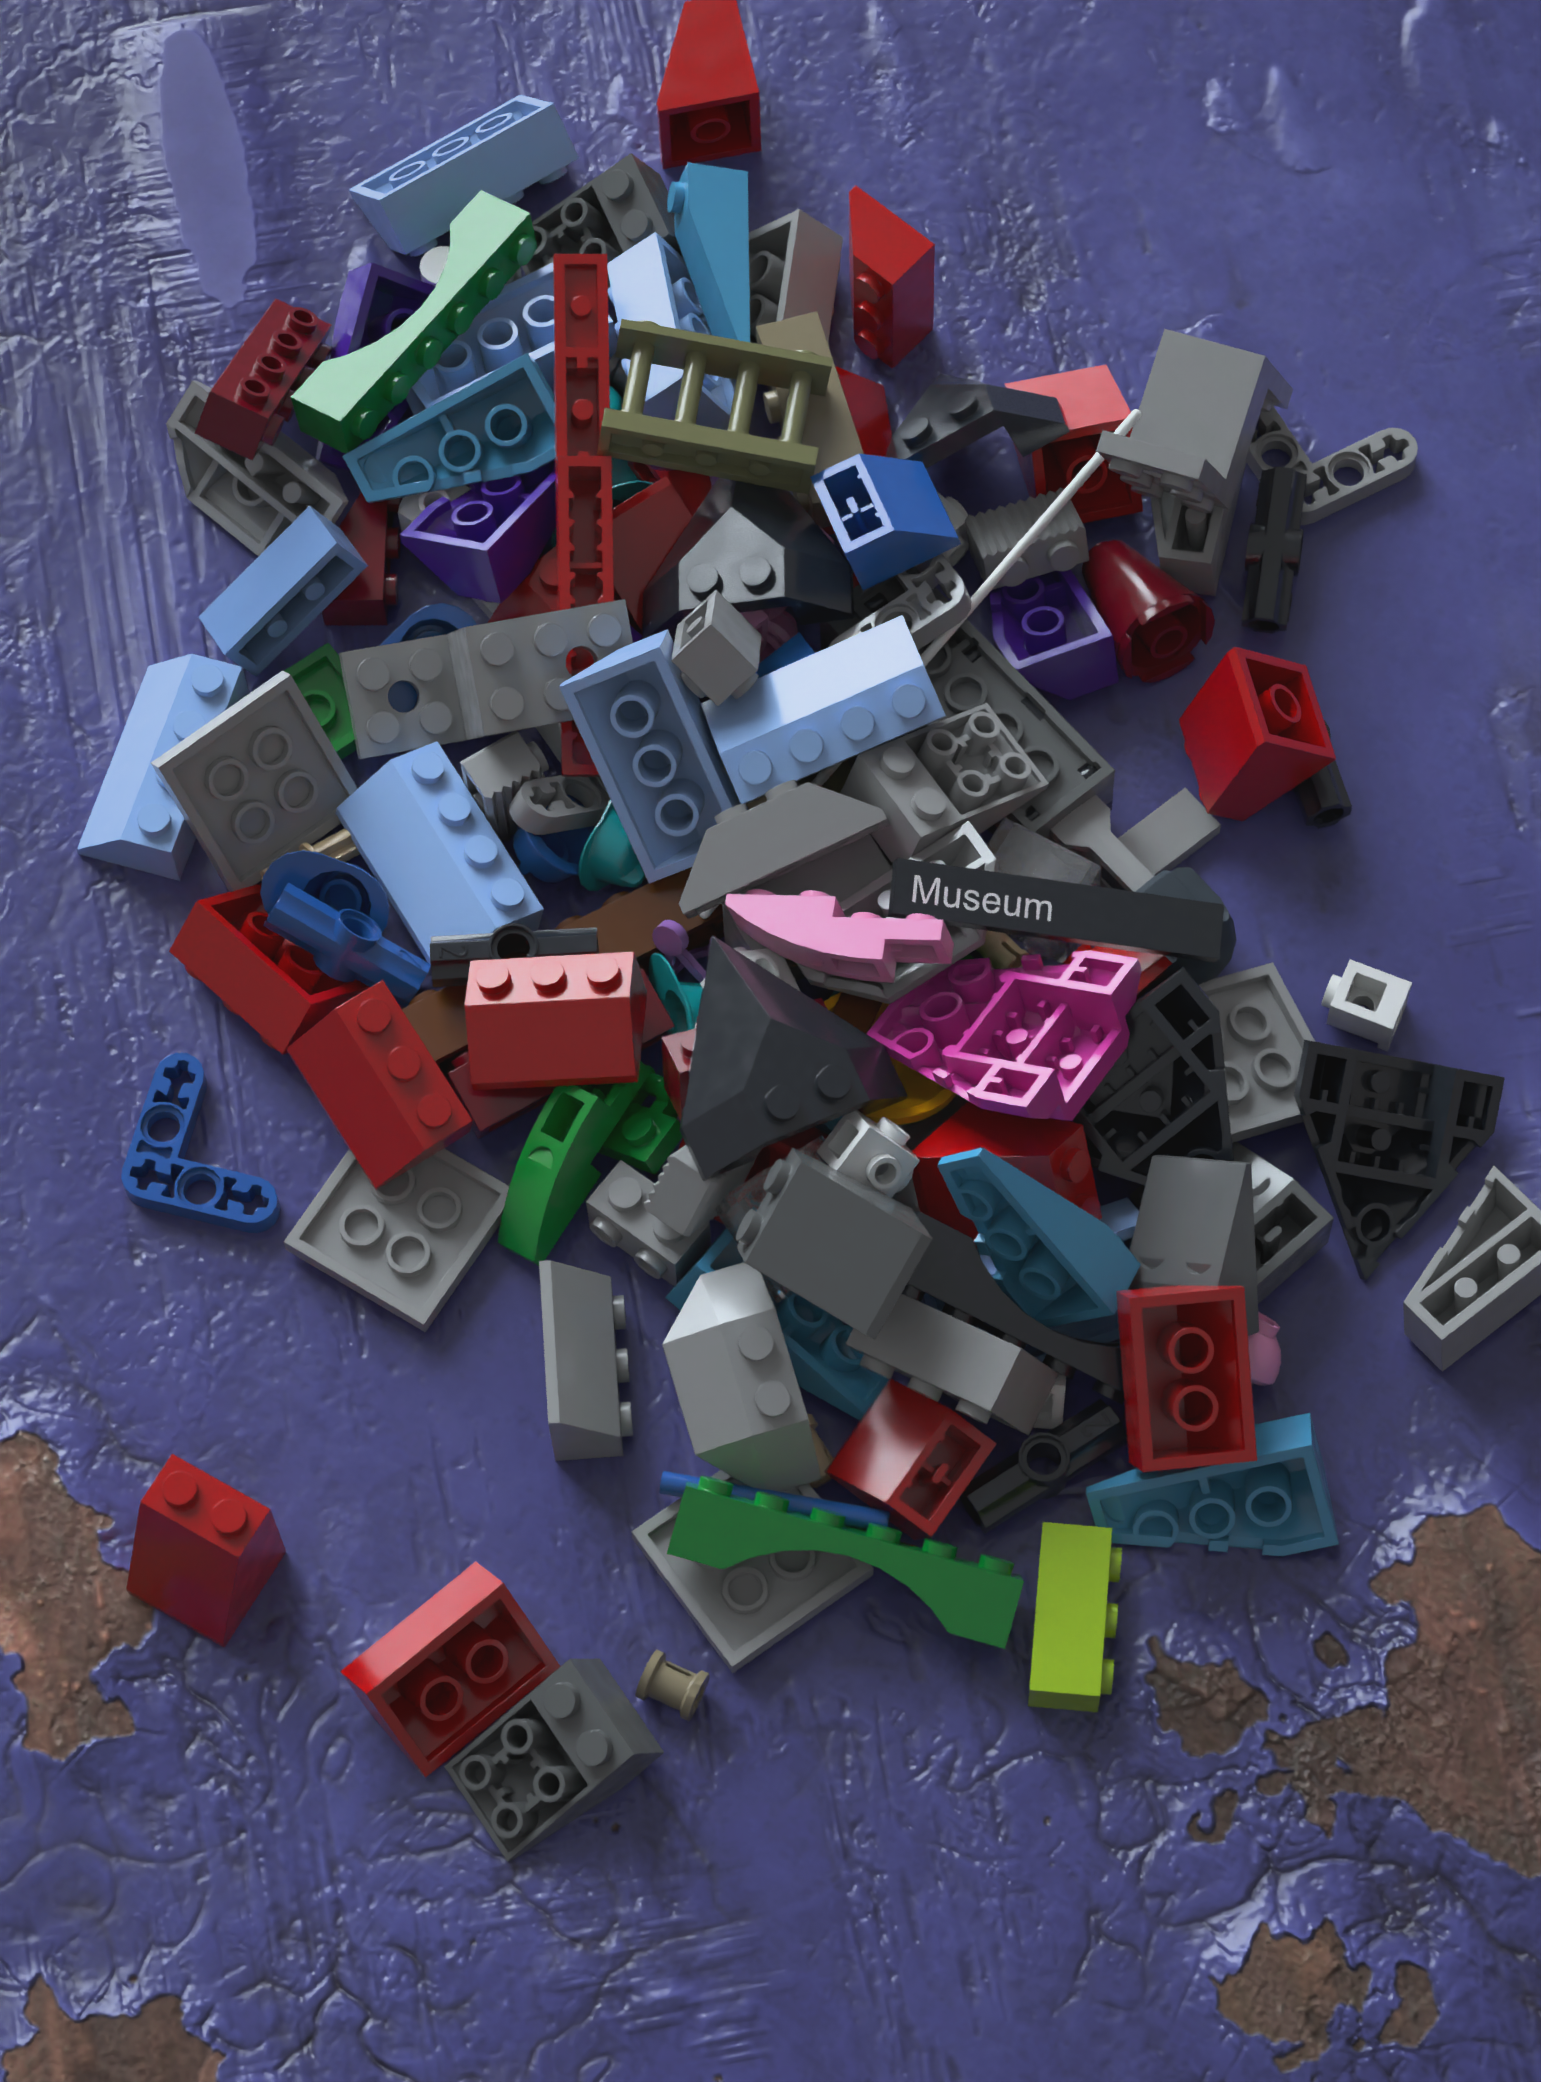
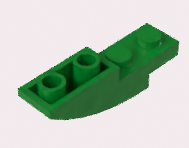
(556, 1166)

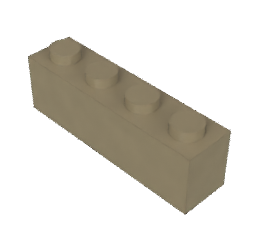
(828, 416)

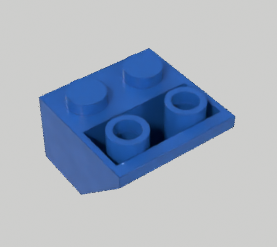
(884, 515)

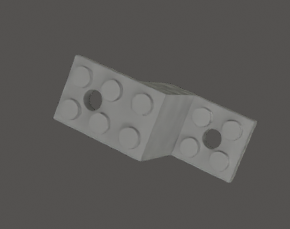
(1195, 421)
(475, 678)

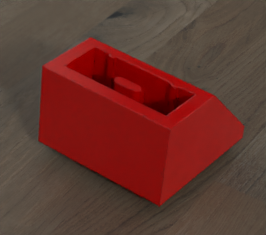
(910, 1459)

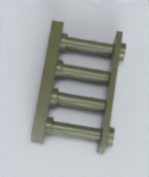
(708, 450)

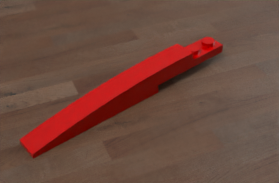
(581, 475)

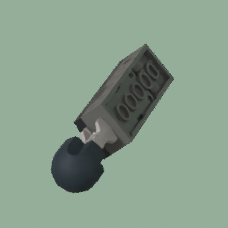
(1081, 782)

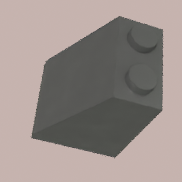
(833, 1241)

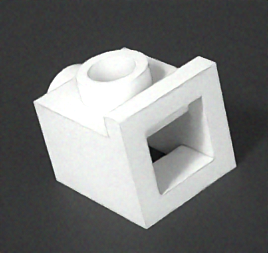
(1377, 990)

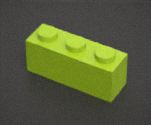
(1073, 1617)

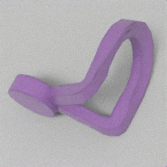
(672, 941)

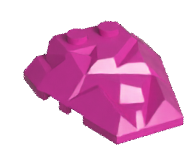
(1016, 1037)

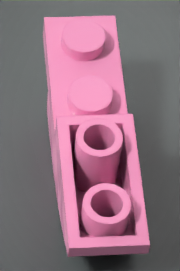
(820, 936)

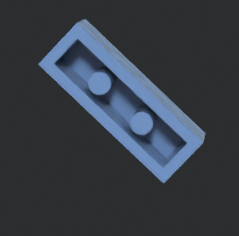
(282, 591)

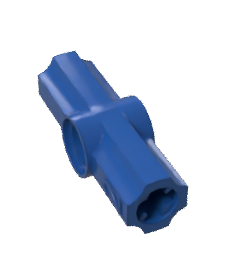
(346, 944)

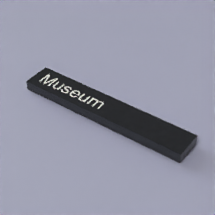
(1057, 910)

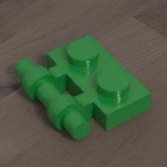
(645, 1134)

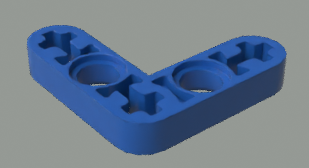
(169, 1160)

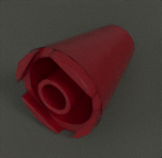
(1146, 610)

